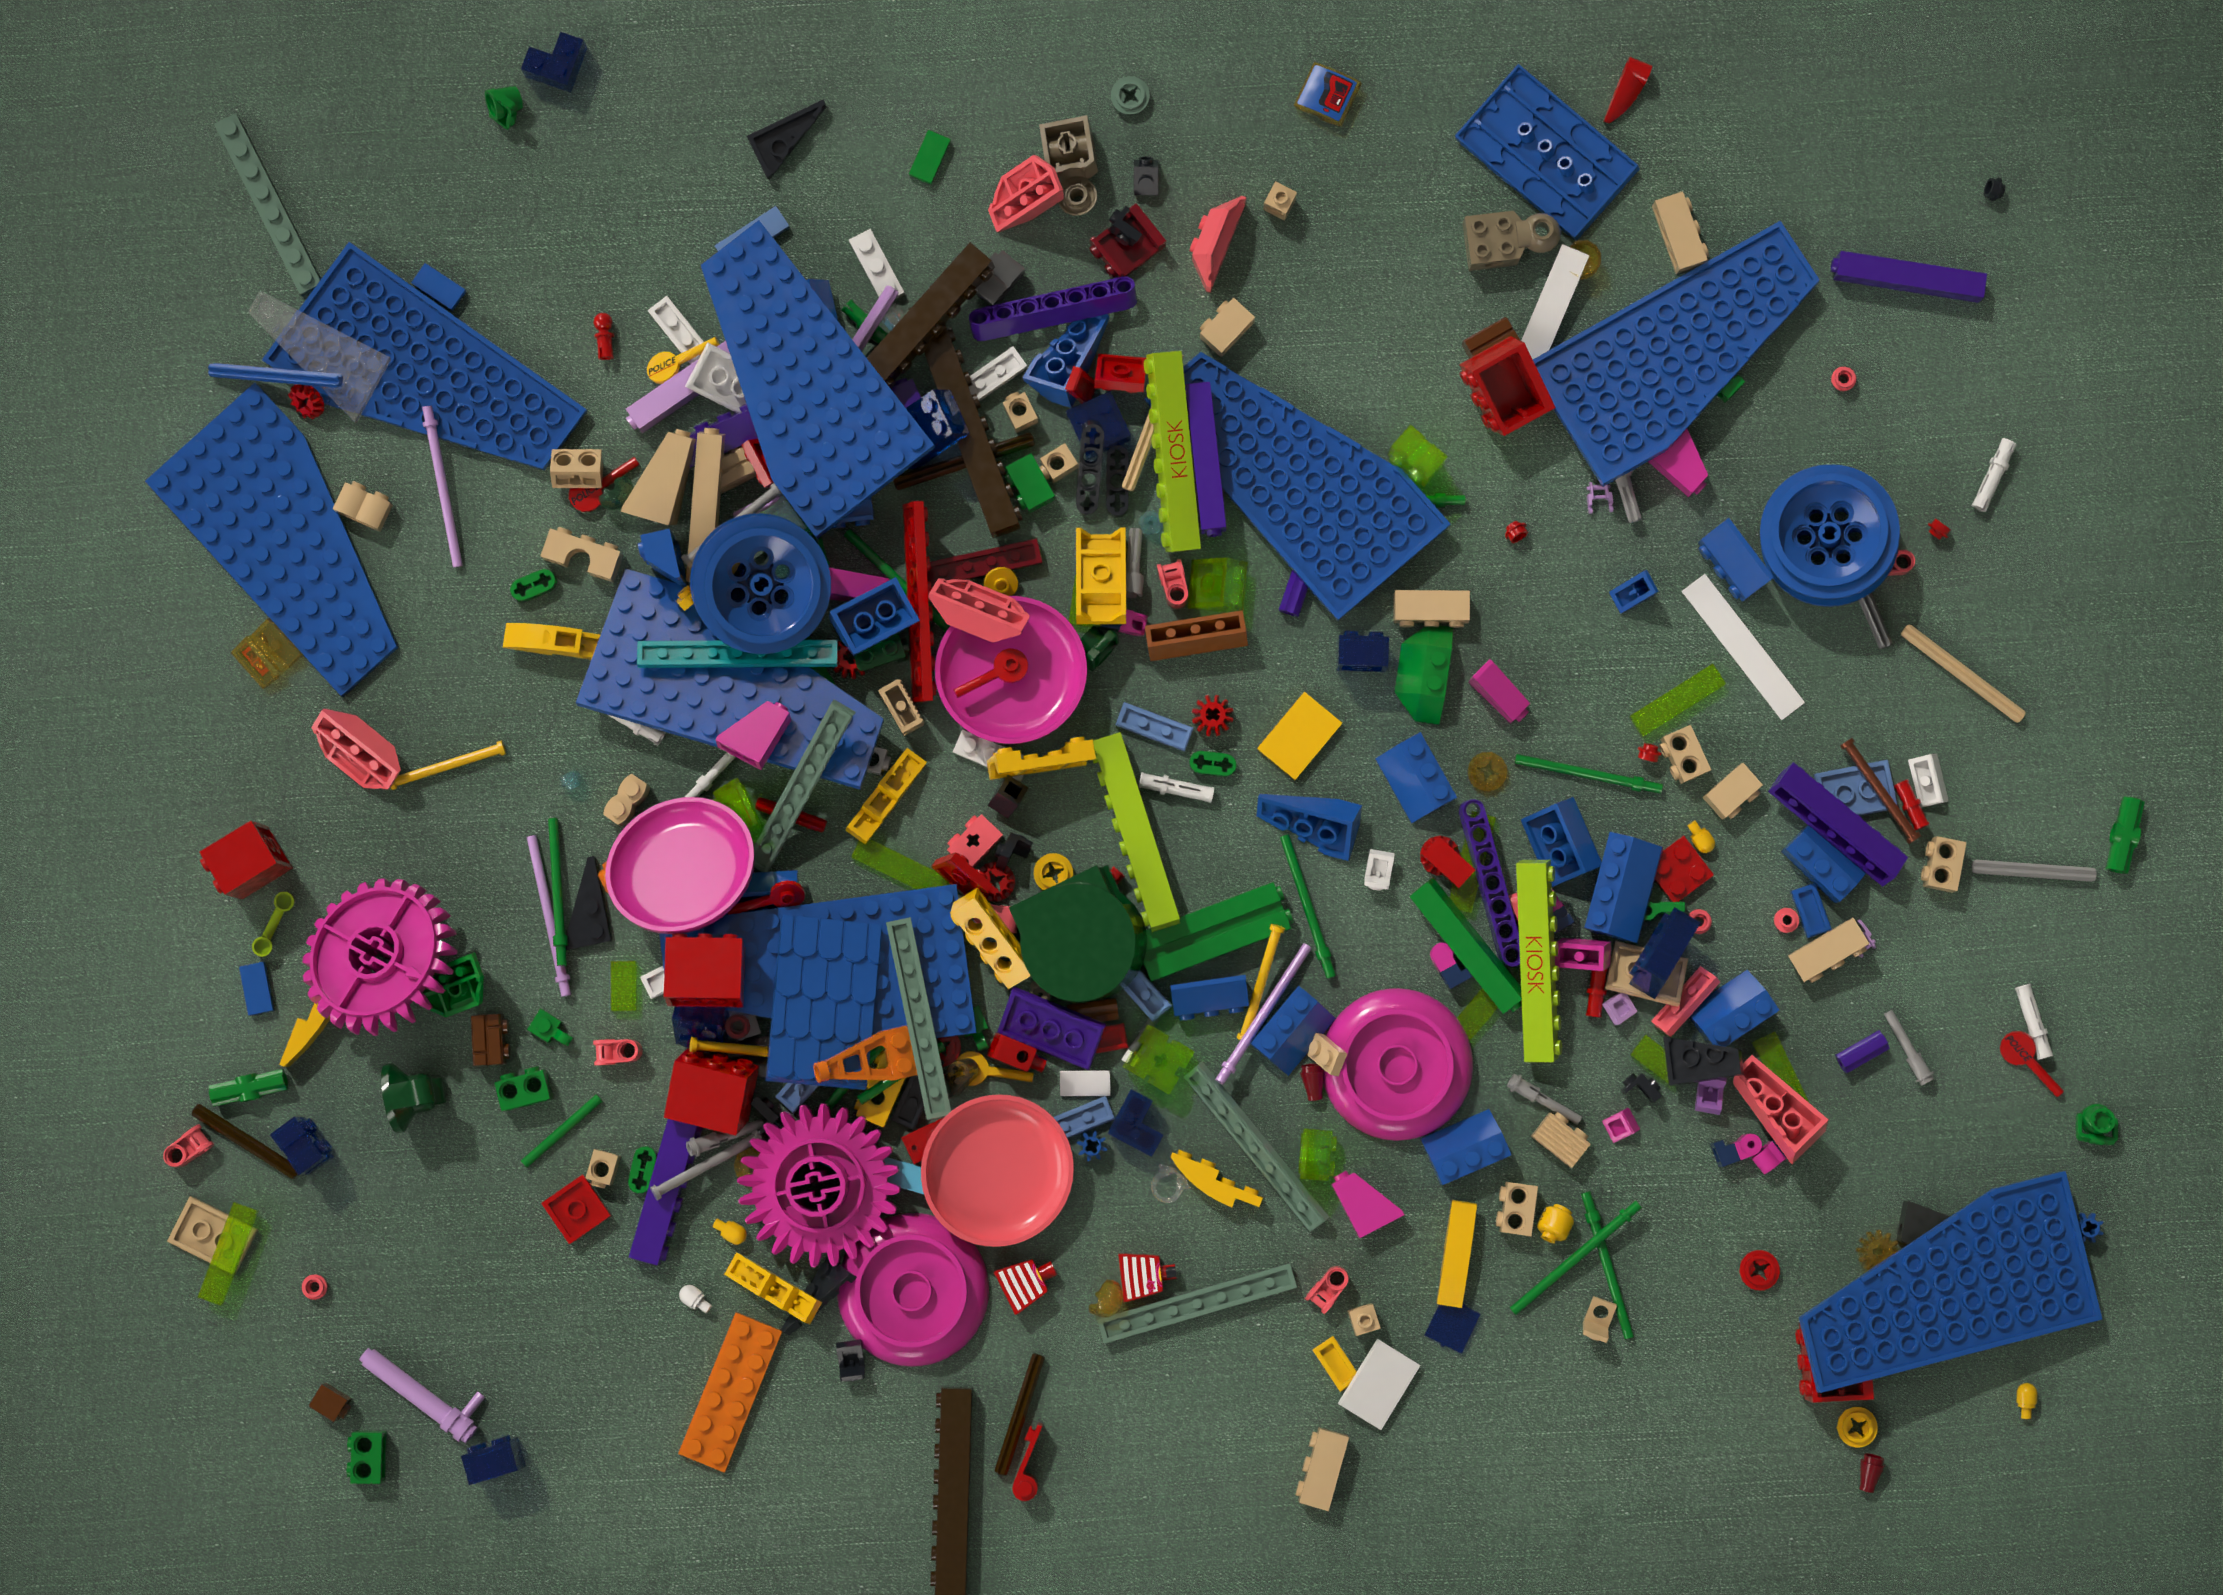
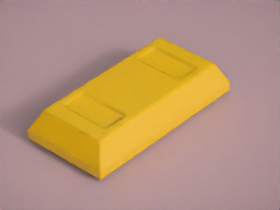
(1335, 1363)

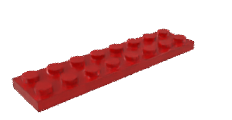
(917, 593)

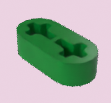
(535, 591)
(1211, 769)
(636, 1169)

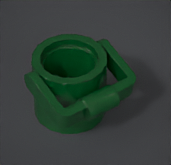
(1098, 646)

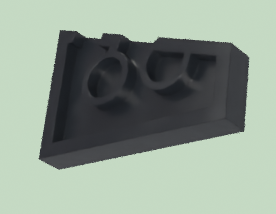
(1700, 1062)

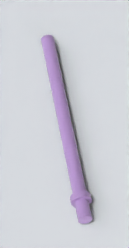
(430, 424)
(562, 977)
(1229, 1066)

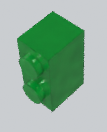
(1030, 484)

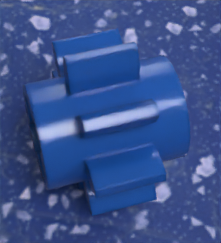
(1084, 1144)
(2095, 1227)

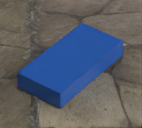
(438, 287)
(1811, 910)
(256, 988)

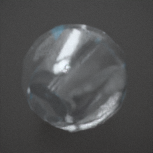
(892, 317)

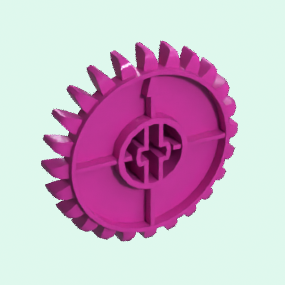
(358, 931)
(857, 1165)

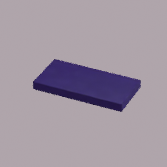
(1051, 1028)

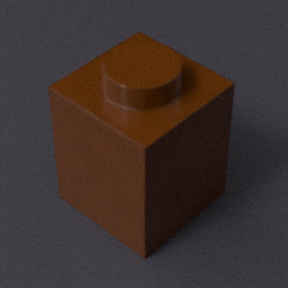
(331, 1402)

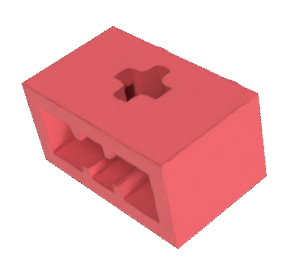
(988, 838)

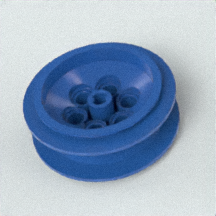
(1827, 492)
(780, 623)

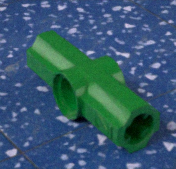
(2125, 835)
(248, 1087)

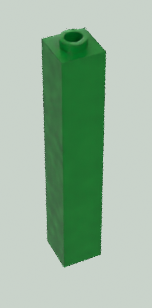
(1468, 945)

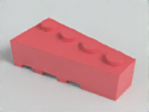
(1781, 1110)

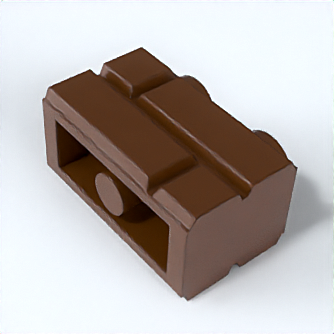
(1488, 337)
(489, 1039)

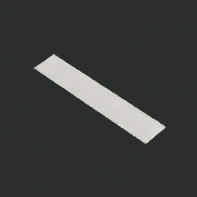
(1554, 300)
(1743, 647)

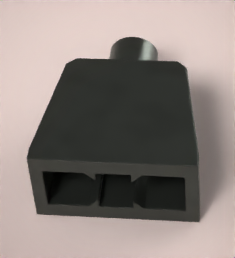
(1916, 1221)

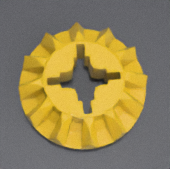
(1042, 868)
(1868, 1429)

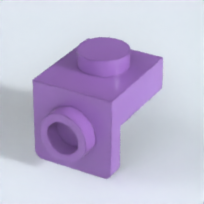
(1710, 1096)

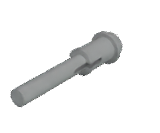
(1914, 1059)
(1532, 1093)
(713, 1140)

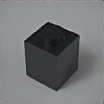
(1007, 796)

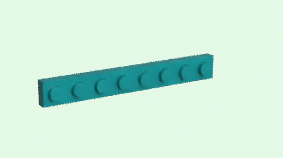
(718, 654)

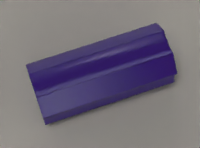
(1293, 596)
(1862, 1051)

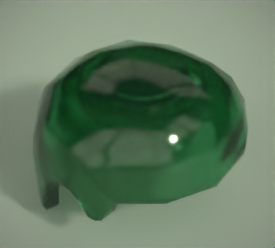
(616, 498)

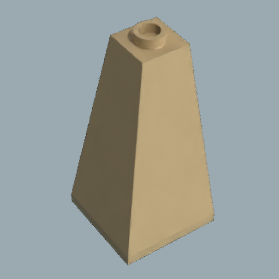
(664, 480)

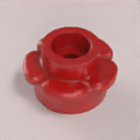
(1938, 529)
(1516, 531)
(1649, 752)

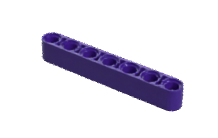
(1053, 308)
(1482, 873)

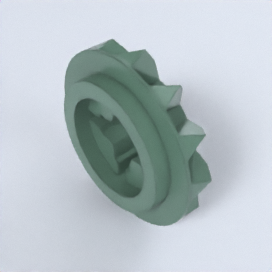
(1128, 85)

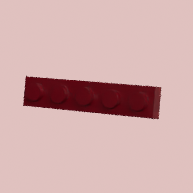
(981, 562)

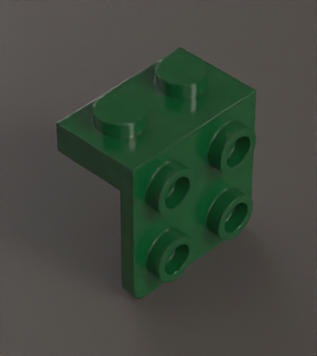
(883, 653)

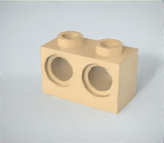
(576, 468)
(1691, 752)
(1951, 866)
(1524, 1210)

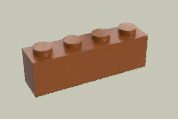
(1196, 635)

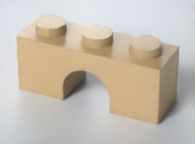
(562, 546)

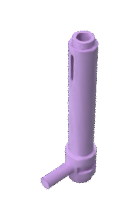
(449, 1418)

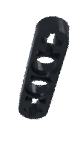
(1091, 467)

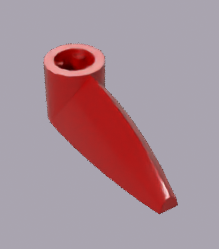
(1628, 88)

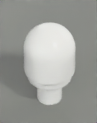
(694, 1298)

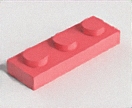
(1693, 994)

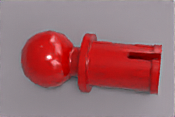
(603, 323)

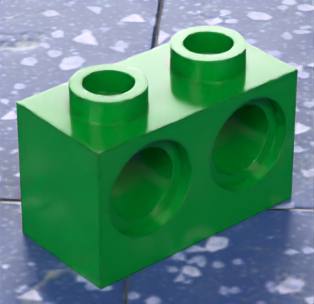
(524, 1095)
(374, 1458)

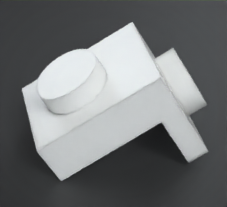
(1378, 869)

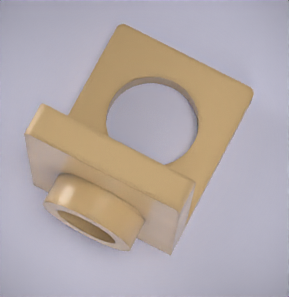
(1595, 1327)

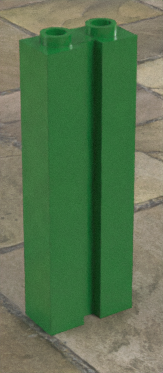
(1215, 931)

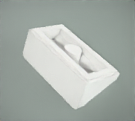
(1928, 780)
(1084, 1083)

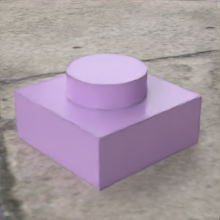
(1619, 1008)

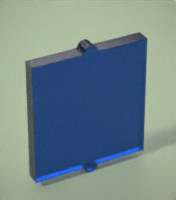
(1452, 1326)

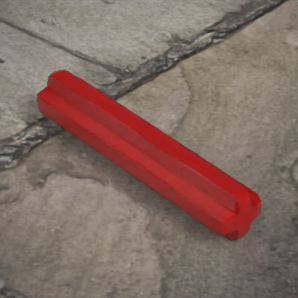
(805, 819)

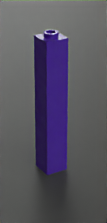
(1909, 276)
(1206, 459)

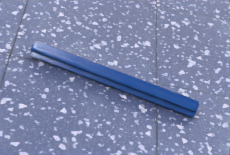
(275, 375)

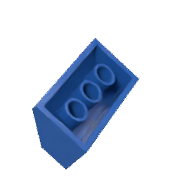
(1623, 887)

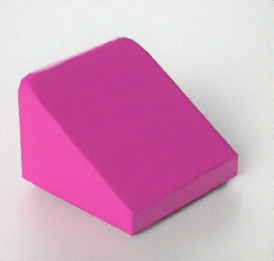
(1621, 1125)

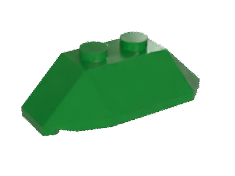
(1424, 673)
(461, 988)

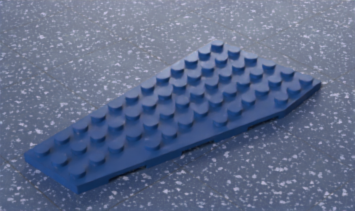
(439, 362)
(1660, 362)
(813, 396)
(1313, 492)
(271, 523)
(712, 699)
(936, 937)
(1970, 1284)

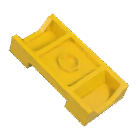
(1101, 577)
(1009, 762)

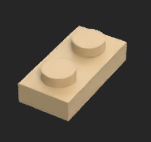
(1327, 1054)

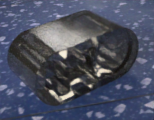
(959, 1083)

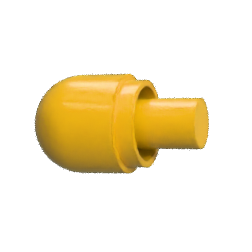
(1701, 838)
(731, 1231)
(2026, 1399)

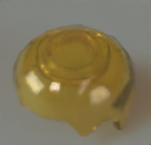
(1594, 260)
(1109, 1299)

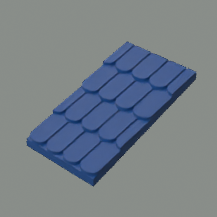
(1547, 152)
(822, 997)

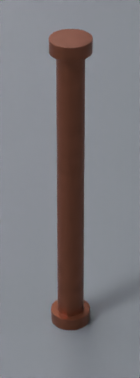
(1882, 793)

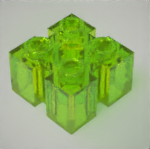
(1417, 456)
(1143, 1063)

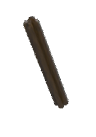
(244, 1140)
(1019, 1414)

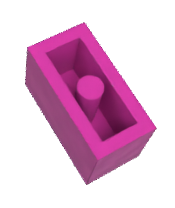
(1583, 954)

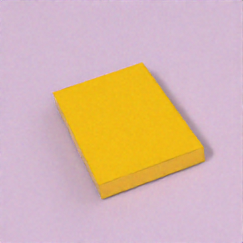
(1299, 736)

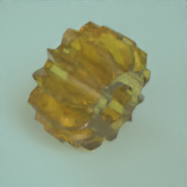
(1871, 1244)

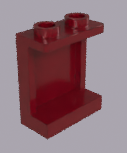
(1123, 259)

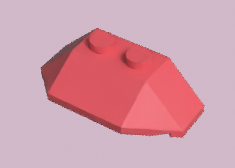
(1025, 193)
(1215, 239)
(978, 609)
(357, 749)

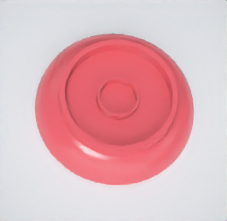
(997, 1170)

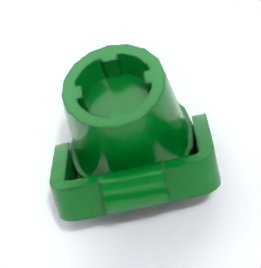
(503, 103)
(2096, 1122)

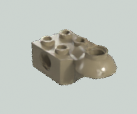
(1071, 151)
(1501, 237)

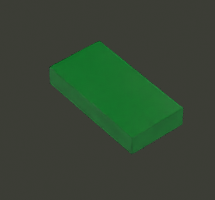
(929, 157)

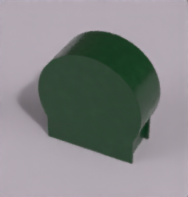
(1081, 937)

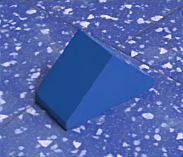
(1634, 591)

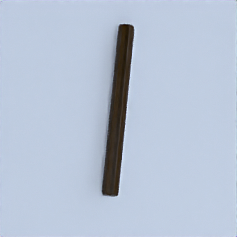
(957, 463)

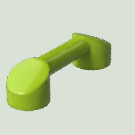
(262, 945)

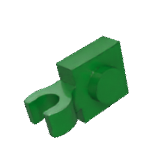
(1662, 908)
(980, 1025)
(547, 1028)

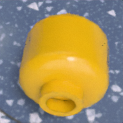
(1555, 1223)

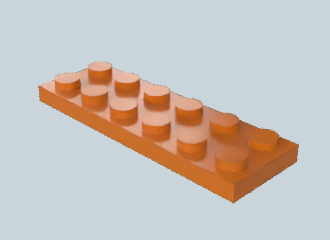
(730, 1392)

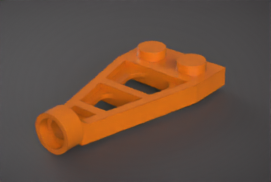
(897, 1051)

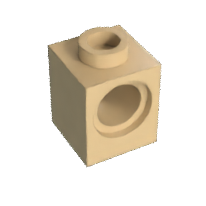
(1280, 201)
(1020, 422)
(1062, 453)
(611, 1160)
(1363, 1319)

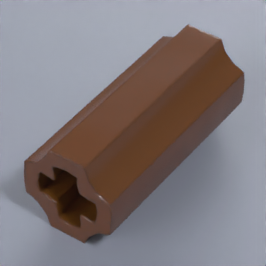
(1099, 1010)

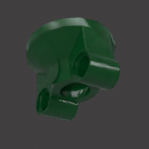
(408, 1095)

